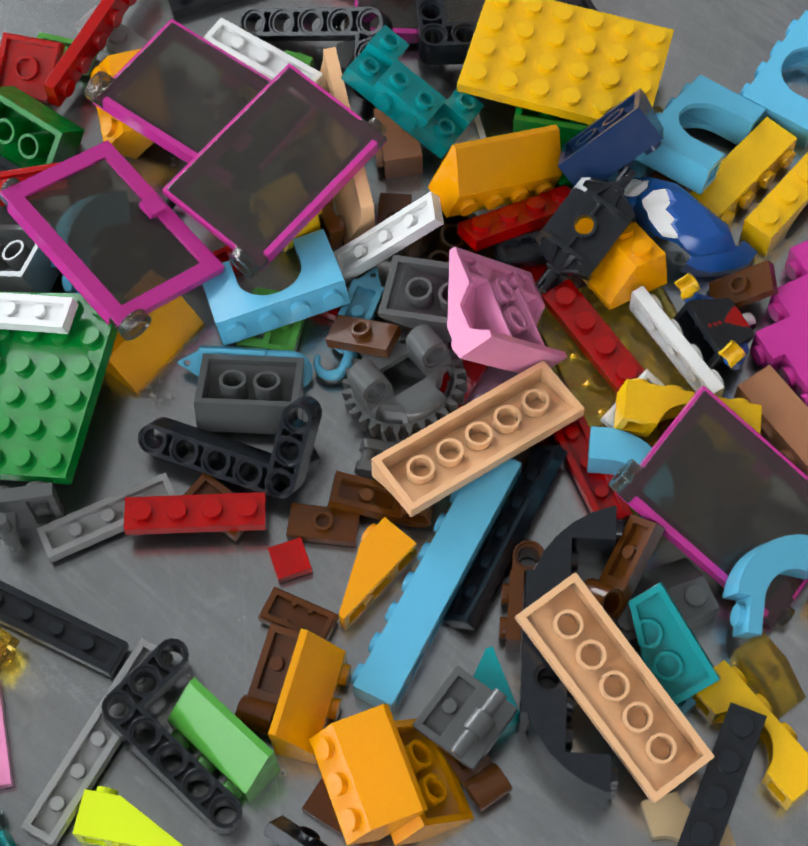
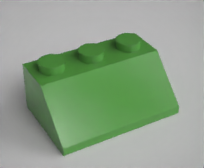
(222, 742)

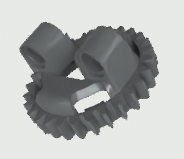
(370, 392)

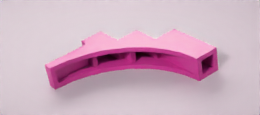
(786, 341)

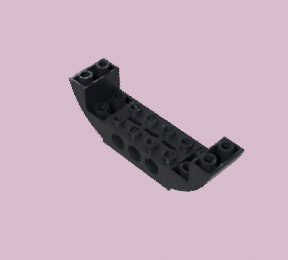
(546, 710)

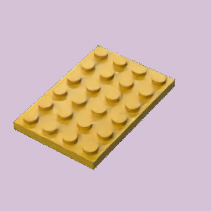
(562, 58)

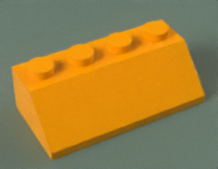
(498, 170)

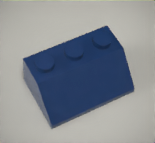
(612, 140)

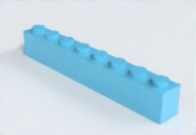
(432, 588)

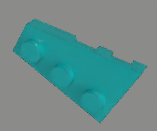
(670, 645)

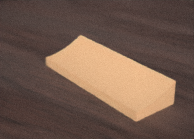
(355, 198)
(476, 438)
(614, 687)

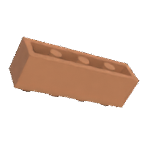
(783, 414)

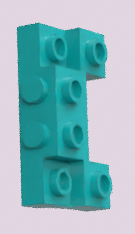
(407, 97)

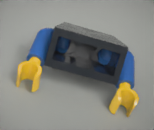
(714, 325)

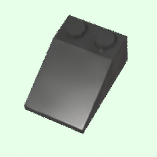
(23, 263)
(417, 294)

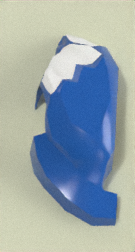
(676, 216)

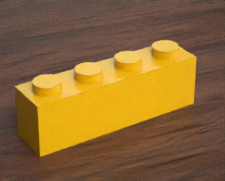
(748, 169)

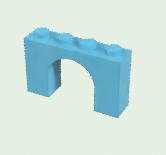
(771, 91)
(706, 107)
(315, 291)

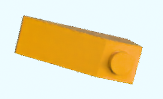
(379, 561)

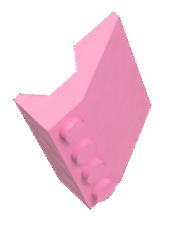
(495, 314)

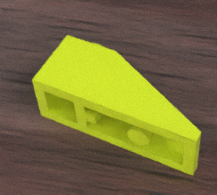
(112, 821)

